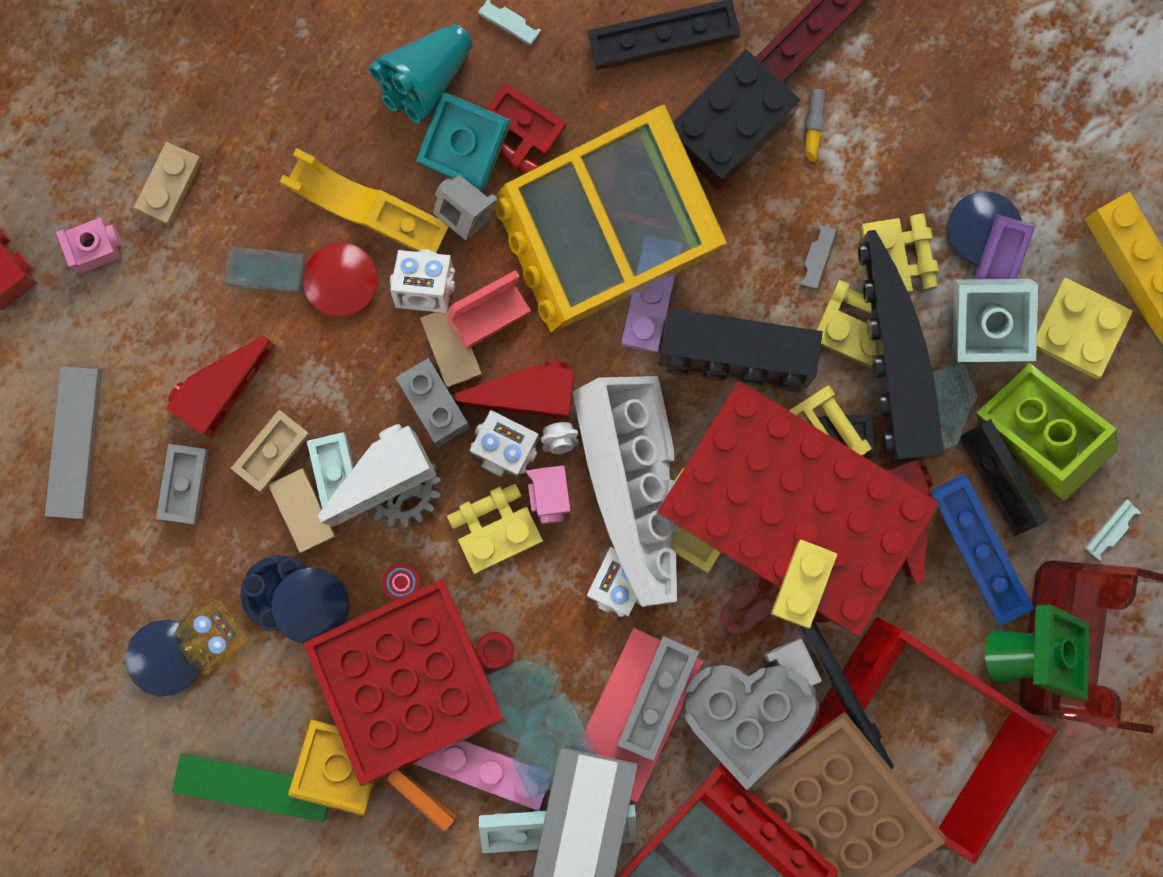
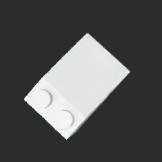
(383, 472)

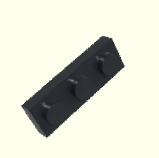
(1003, 478)

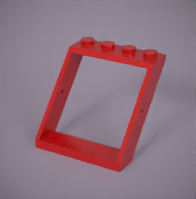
(1000, 771)

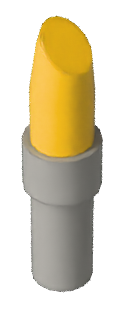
(814, 123)

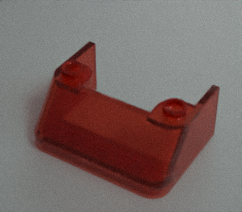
(1086, 593)

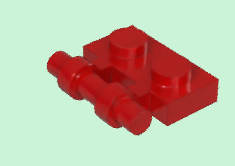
(530, 124)

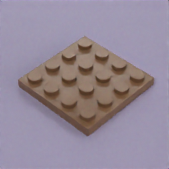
(849, 804)

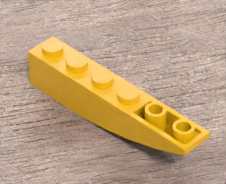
(1133, 254)

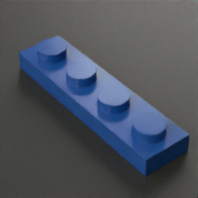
(981, 550)

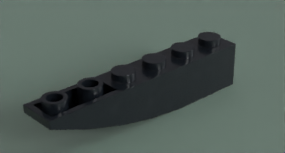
(901, 360)

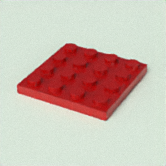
(403, 682)

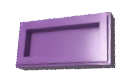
(1005, 249)

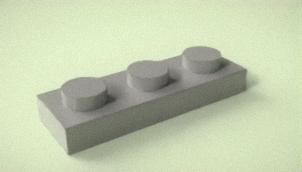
(658, 698)

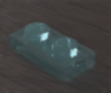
(264, 269)

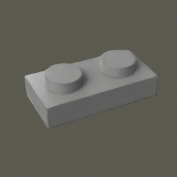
(182, 484)

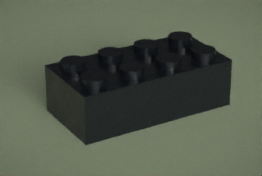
(740, 349)

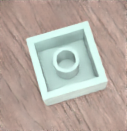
(994, 320)

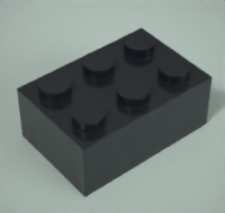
(734, 118)

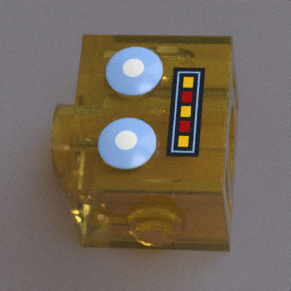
(211, 637)

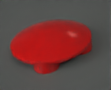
(340, 279)

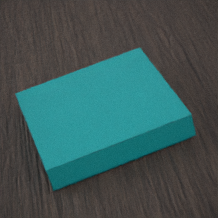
(463, 140)

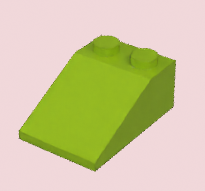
(1050, 431)

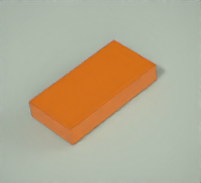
(422, 798)

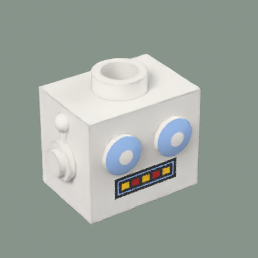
(422, 281)
(504, 445)
(612, 587)

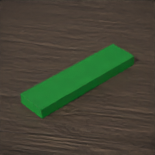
(242, 787)

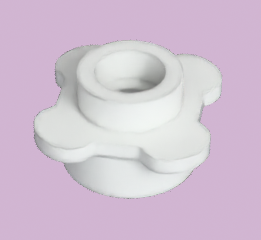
(559, 438)

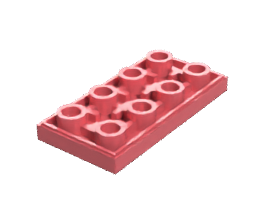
(618, 700)

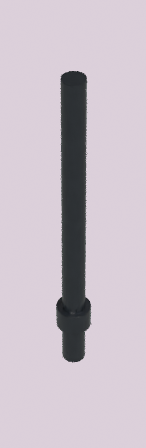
(844, 690)

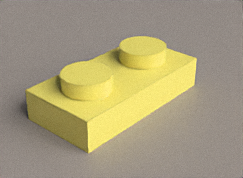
(804, 583)

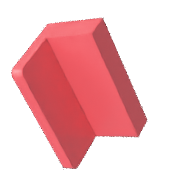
(488, 311)

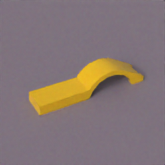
(364, 205)

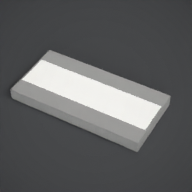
(585, 815)

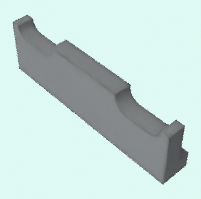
(818, 257)

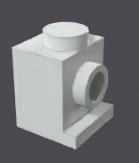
(796, 657)

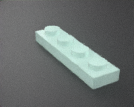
(524, 830)

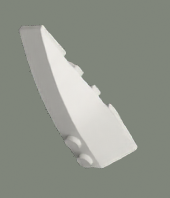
(629, 466)

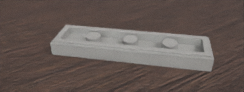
(73, 443)

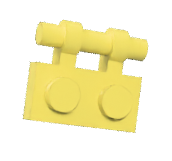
(895, 242)
(500, 539)

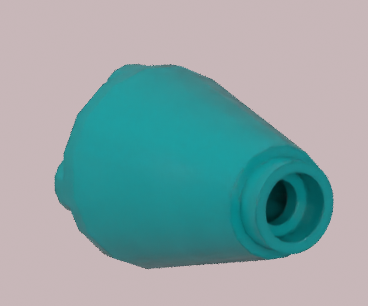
(421, 71)

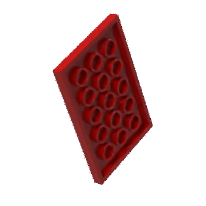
(775, 480)

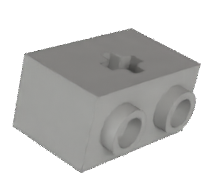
(432, 402)

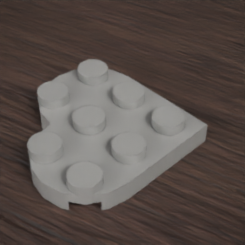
(750, 718)

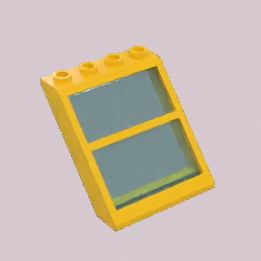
(608, 219)

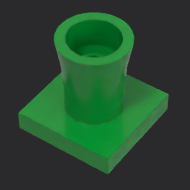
(1052, 655)

